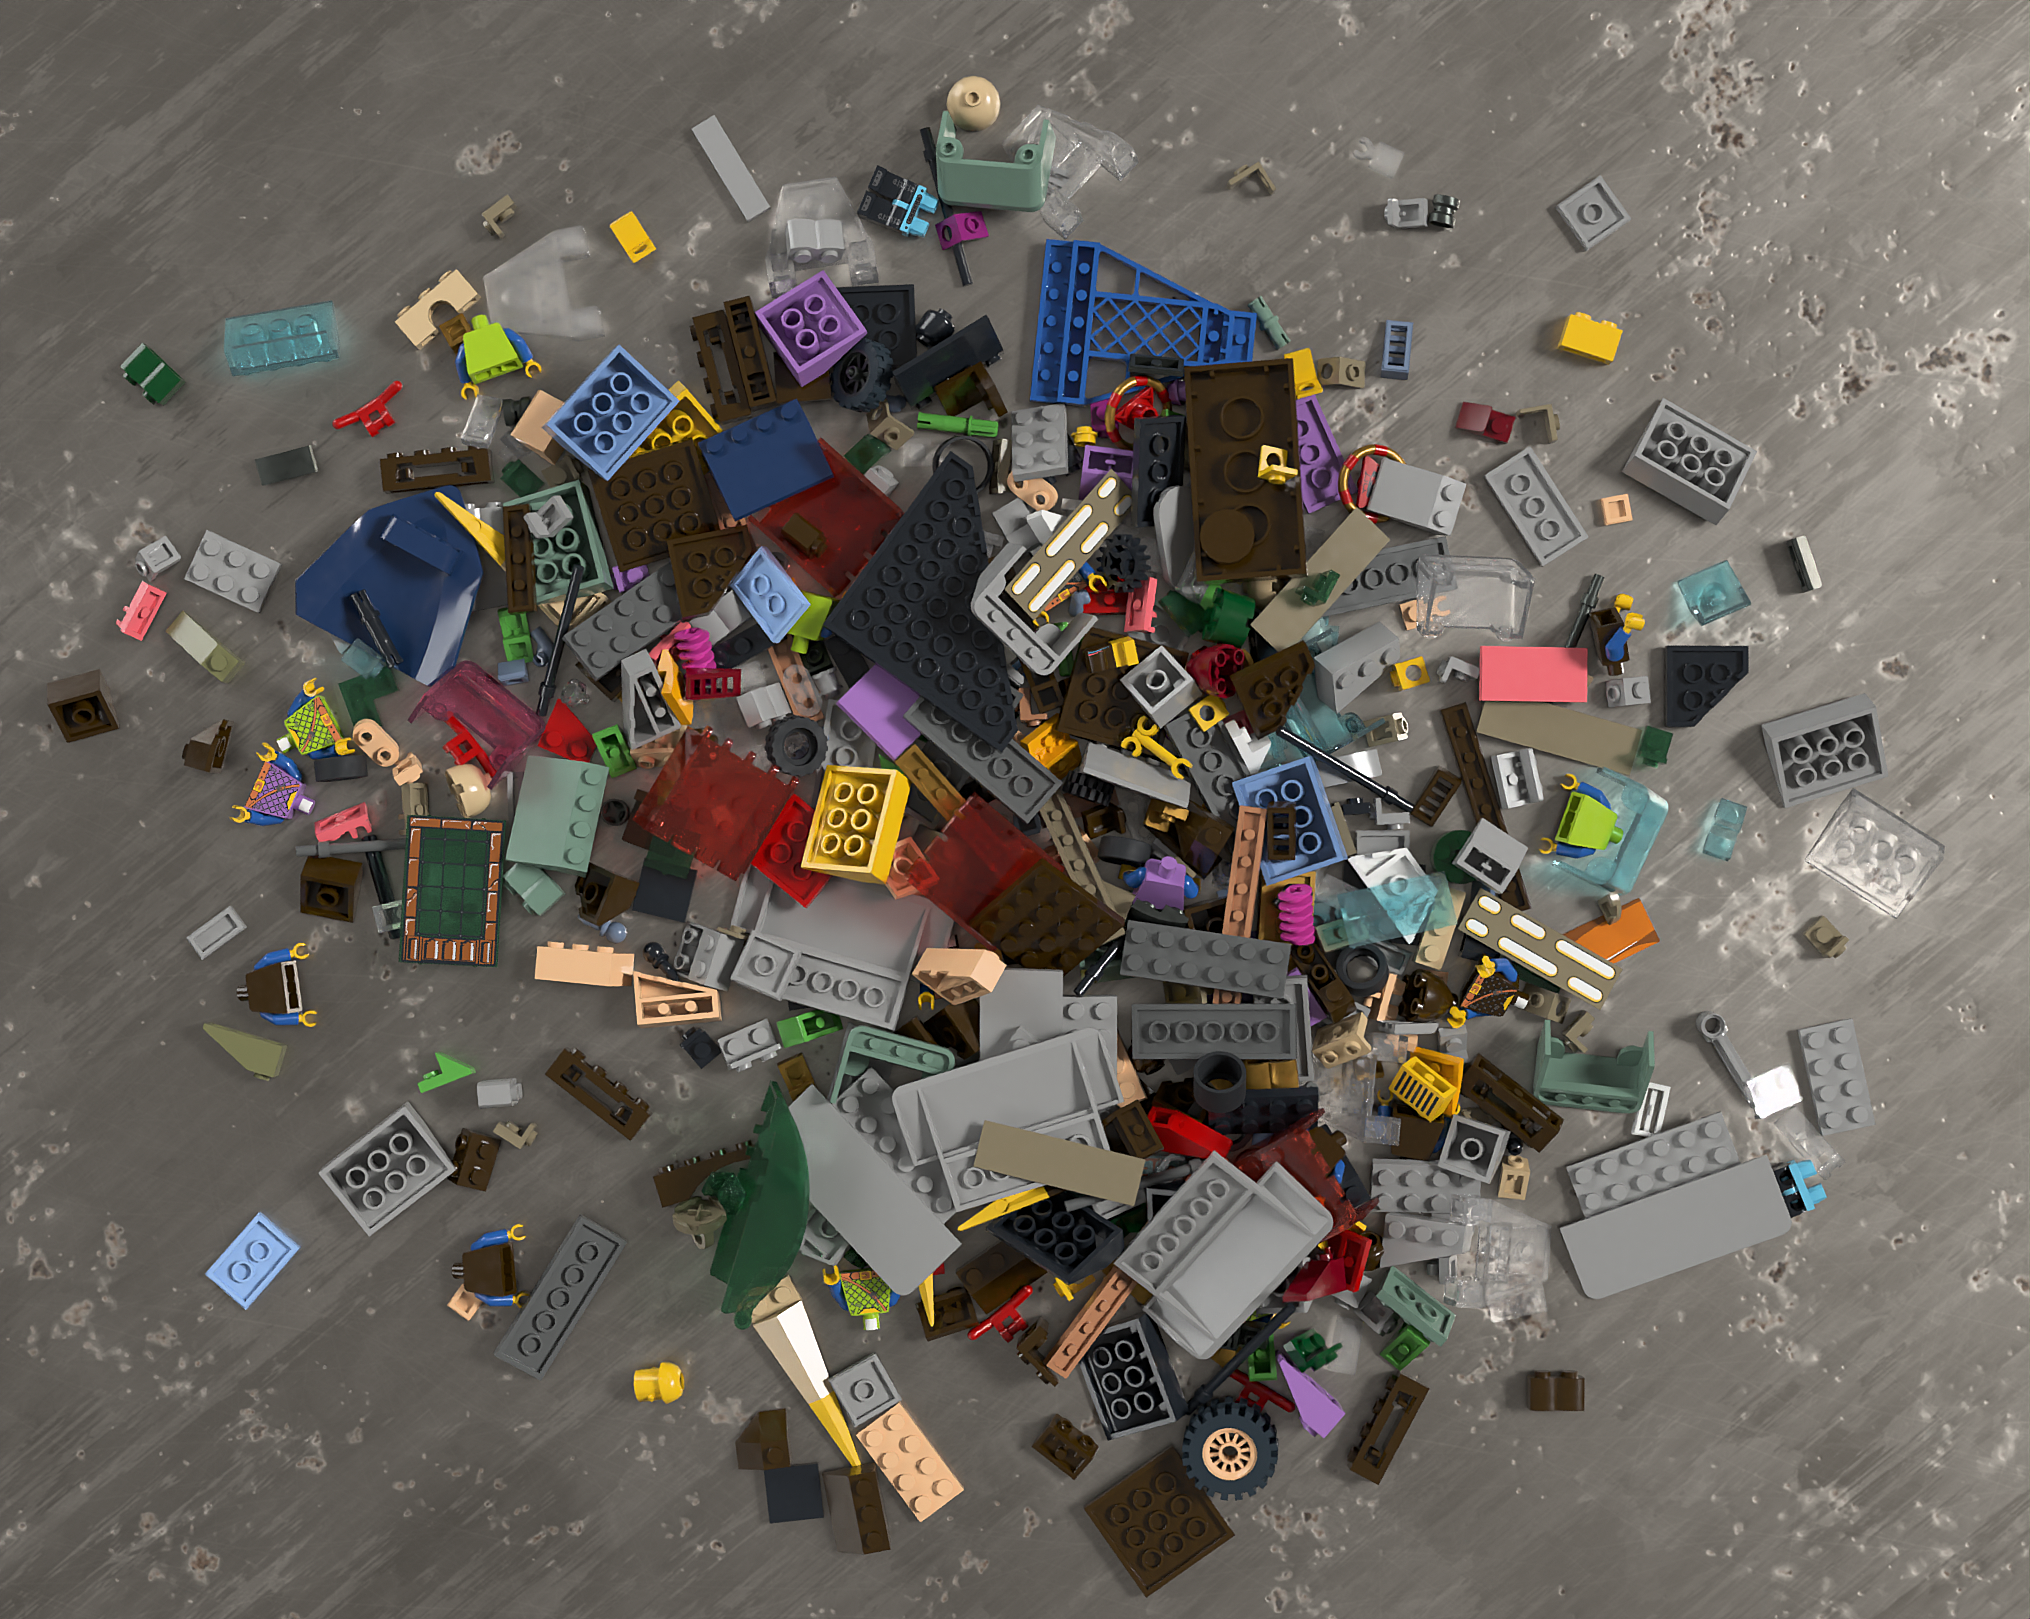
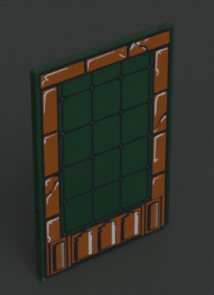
(452, 891)

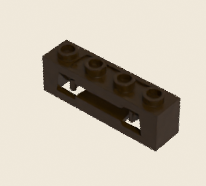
(710, 324)
(750, 353)
(392, 473)
(617, 1091)
(1509, 1103)
(1370, 1431)

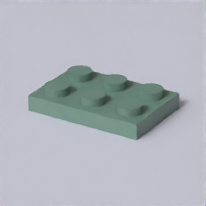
(1415, 1306)

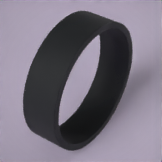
(990, 463)

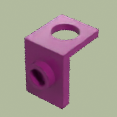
(963, 227)

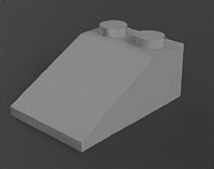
(1416, 497)

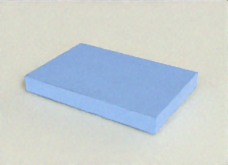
(770, 594)
(252, 1260)

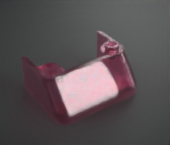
(487, 711)

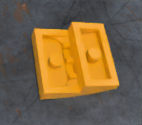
(675, 688)
(1053, 748)
(1446, 1066)

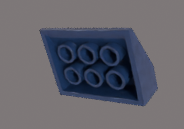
(765, 460)

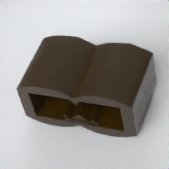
(804, 536)
(1555, 1392)

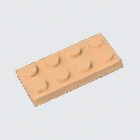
(909, 1461)

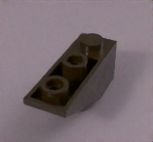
(1323, 981)

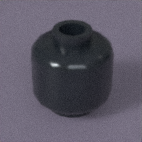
(934, 327)

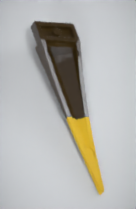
(1127, 1133)

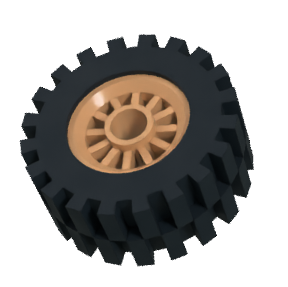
(1227, 1419)

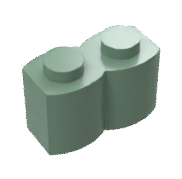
(534, 887)

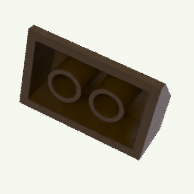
(997, 1275)
(857, 1509)

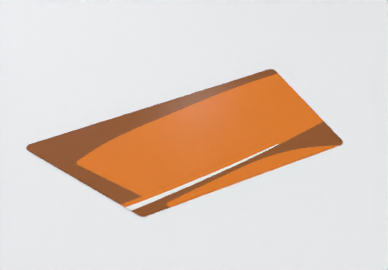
(1618, 940)

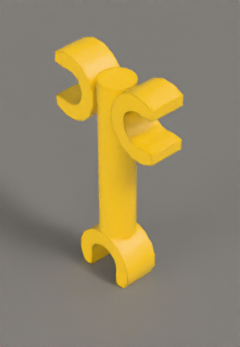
(1141, 738)

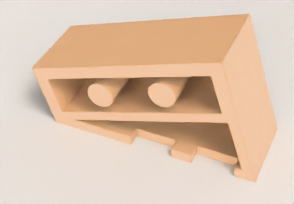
(584, 965)
(959, 973)
(672, 1003)

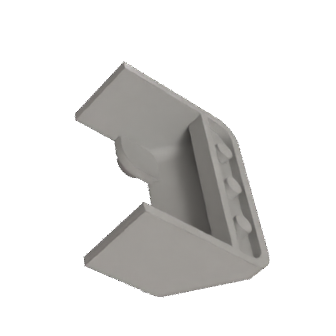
(1039, 649)

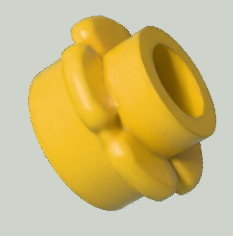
(1084, 436)

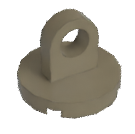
(699, 1219)

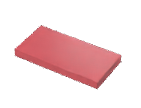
(1533, 674)

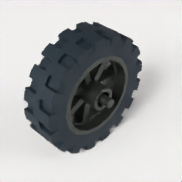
(860, 383)

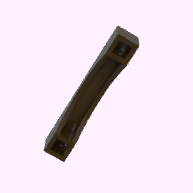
(1043, 687)
(680, 1183)

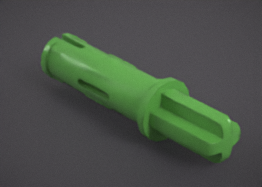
(957, 424)

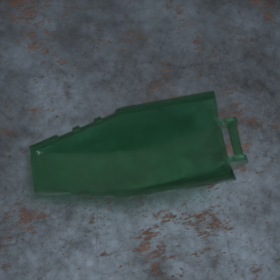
(770, 1225)

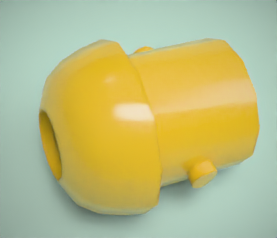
(659, 1383)

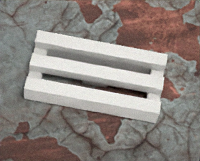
(1661, 1111)

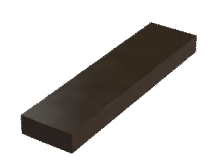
(519, 560)

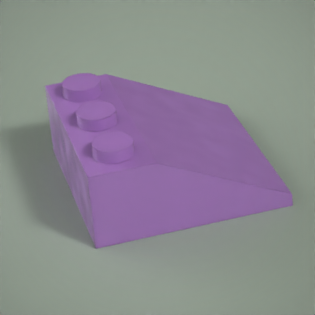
(810, 327)
(878, 707)
(1316, 1407)

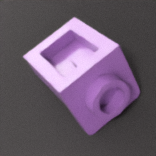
(628, 579)

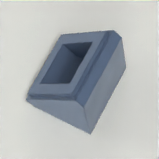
(513, 672)

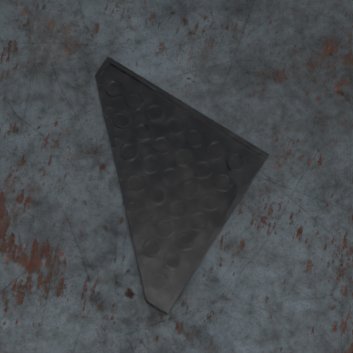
(916, 614)

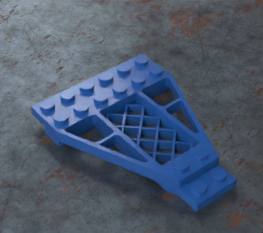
(1067, 319)

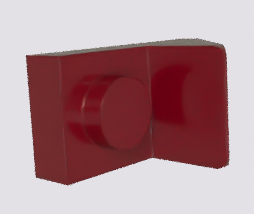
(1485, 422)

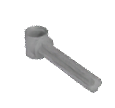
(1724, 1047)

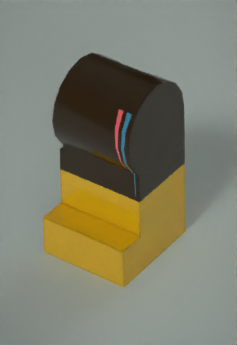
(1110, 655)

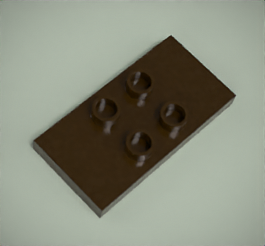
(1228, 420)

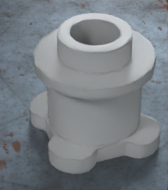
(827, 683)

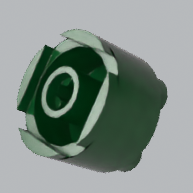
(1228, 618)
(1443, 853)

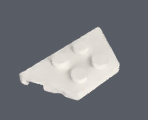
(1386, 868)

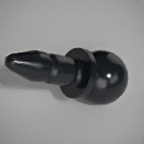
(654, 953)

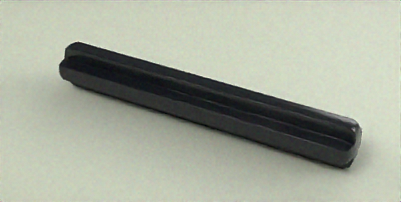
(380, 880)

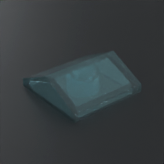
(1713, 593)

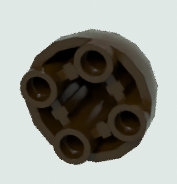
(1425, 997)

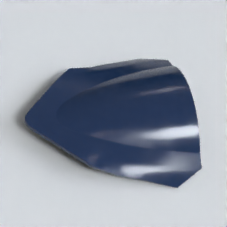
(416, 572)

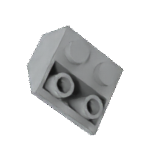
(1490, 856)
(707, 956)

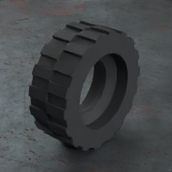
(816, 751)

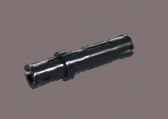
(376, 629)

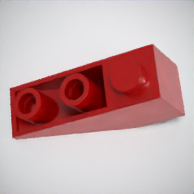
(1186, 1135)

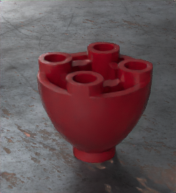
(1213, 669)

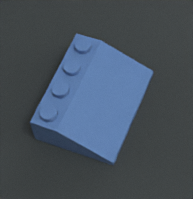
(611, 413)
(1316, 829)

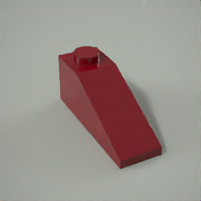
(1317, 1279)

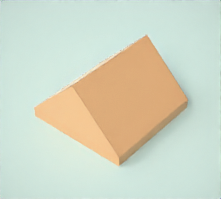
(530, 430)

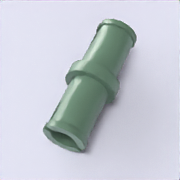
(1269, 323)

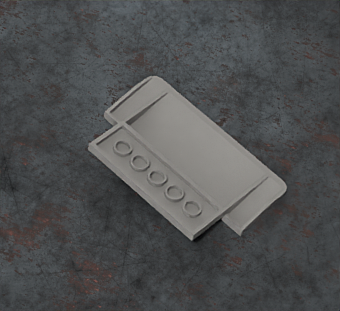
(853, 943)
(1037, 1004)
(1037, 1088)
(869, 1183)
(1669, 1206)
(1222, 1250)

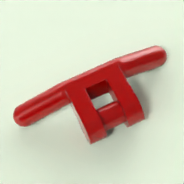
(363, 412)
(470, 744)
(1008, 1309)
(1260, 1390)

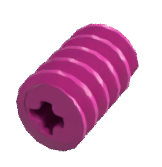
(697, 651)
(1297, 914)

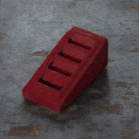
(713, 692)

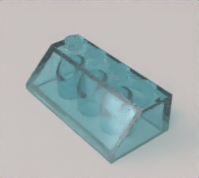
(281, 338)
(1397, 909)

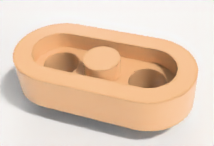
(1030, 491)
(377, 743)

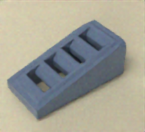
(1401, 369)

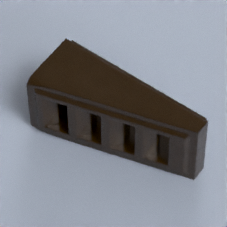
(1427, 791)
(1281, 807)

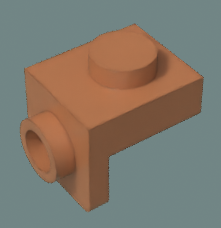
(1025, 709)

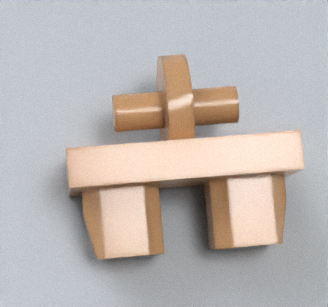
(1380, 1001)

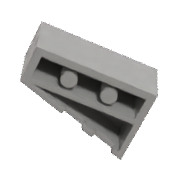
(1354, 665)
(644, 708)
(1420, 1238)

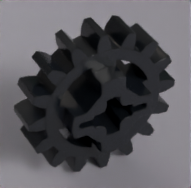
(1123, 563)

